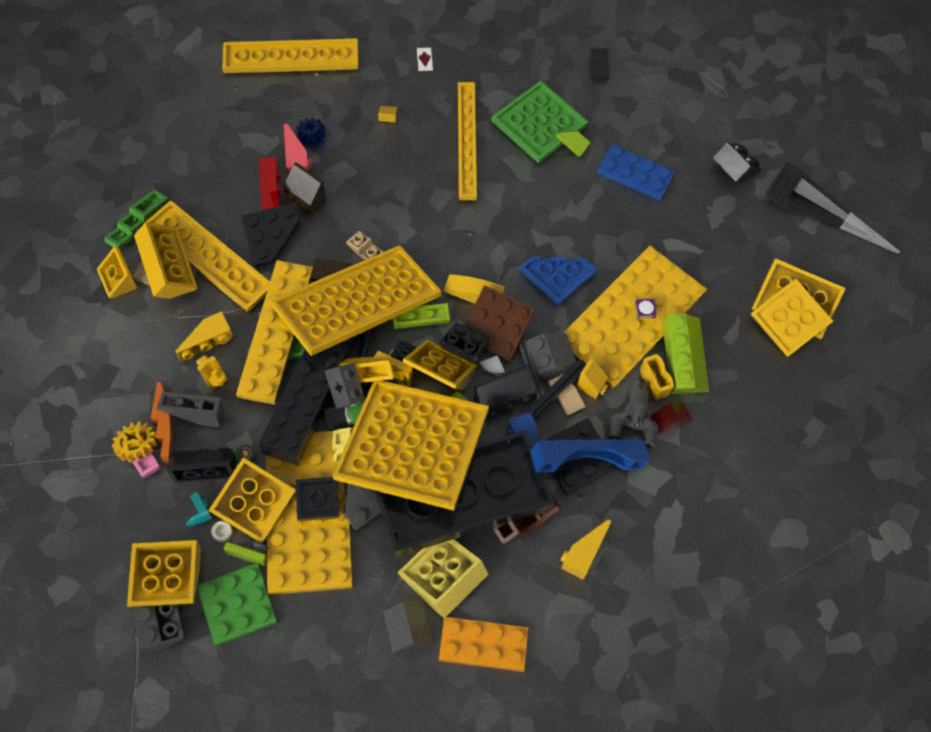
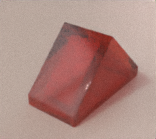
(671, 416)

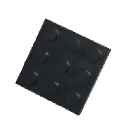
(584, 470)

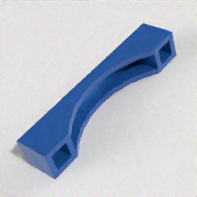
(626, 454)

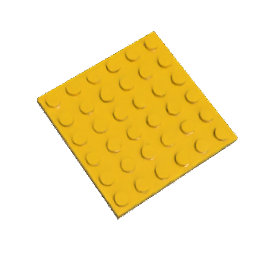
(412, 444)

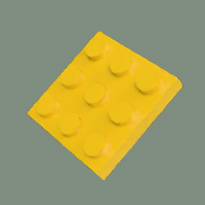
(791, 317)

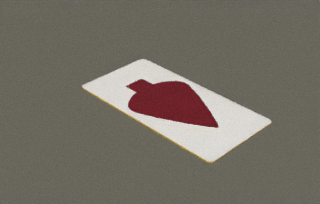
(424, 59)

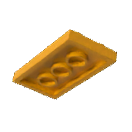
(483, 644)

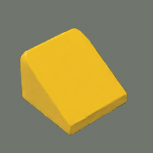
(387, 114)

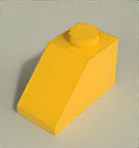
(592, 380)

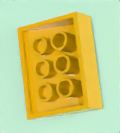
(781, 274)

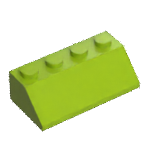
(685, 353)

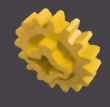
(133, 442)

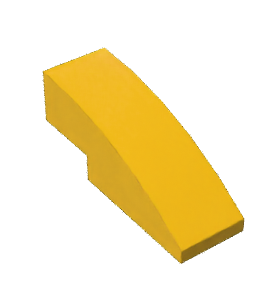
(468, 287)
(372, 368)

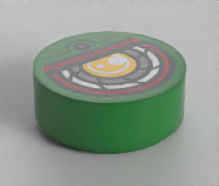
(245, 451)

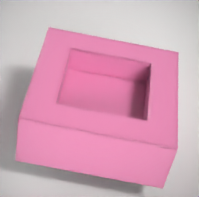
(147, 465)

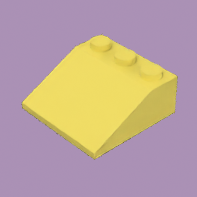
(443, 575)

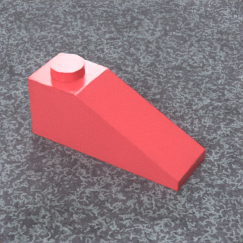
(295, 151)

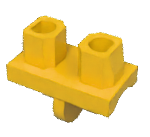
(211, 372)

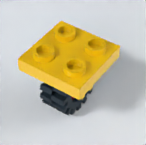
(401, 370)

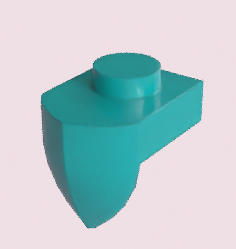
(201, 505)

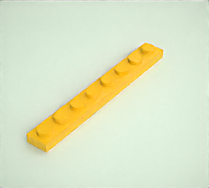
(467, 141)

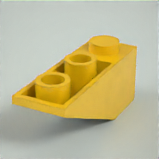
(209, 333)

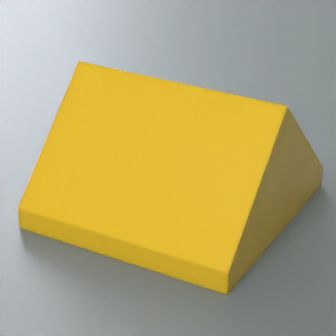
(116, 274)

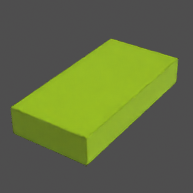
(245, 554)

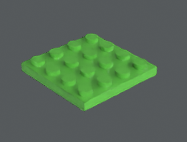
(536, 119)

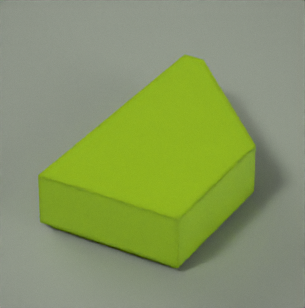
(574, 141)

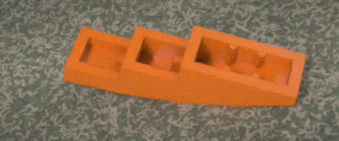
(164, 425)

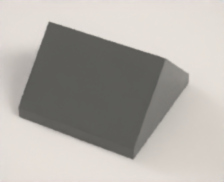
(408, 626)

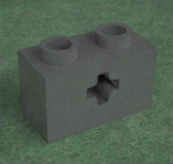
(345, 385)

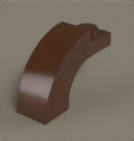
(519, 528)

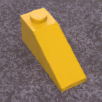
(582, 553)

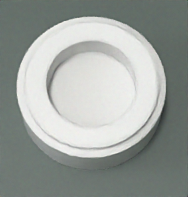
(222, 531)

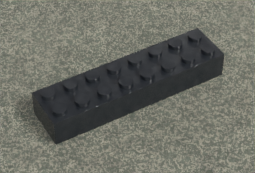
(302, 404)

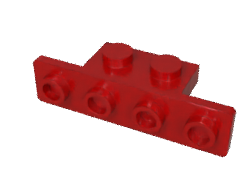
(269, 183)

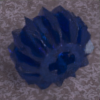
(311, 131)

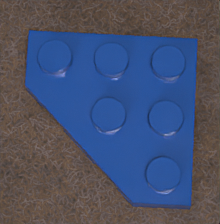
(558, 276)

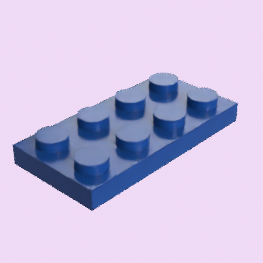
(636, 172)

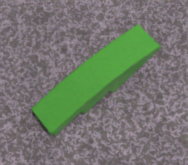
(138, 215)

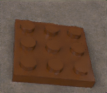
(501, 320)

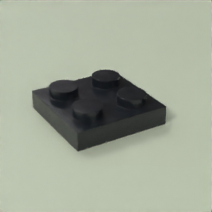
(317, 499)

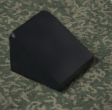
(335, 418)

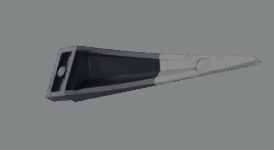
(804, 194)

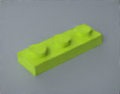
(423, 316)

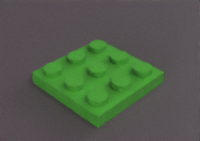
(236, 604)

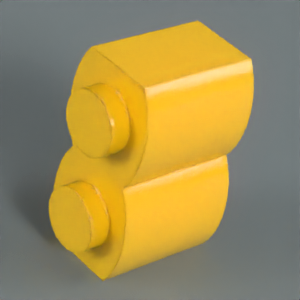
(658, 379)

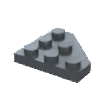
(360, 506)

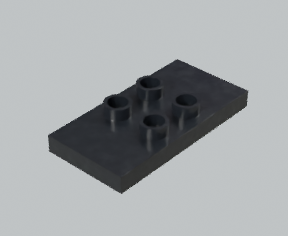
(496, 490)

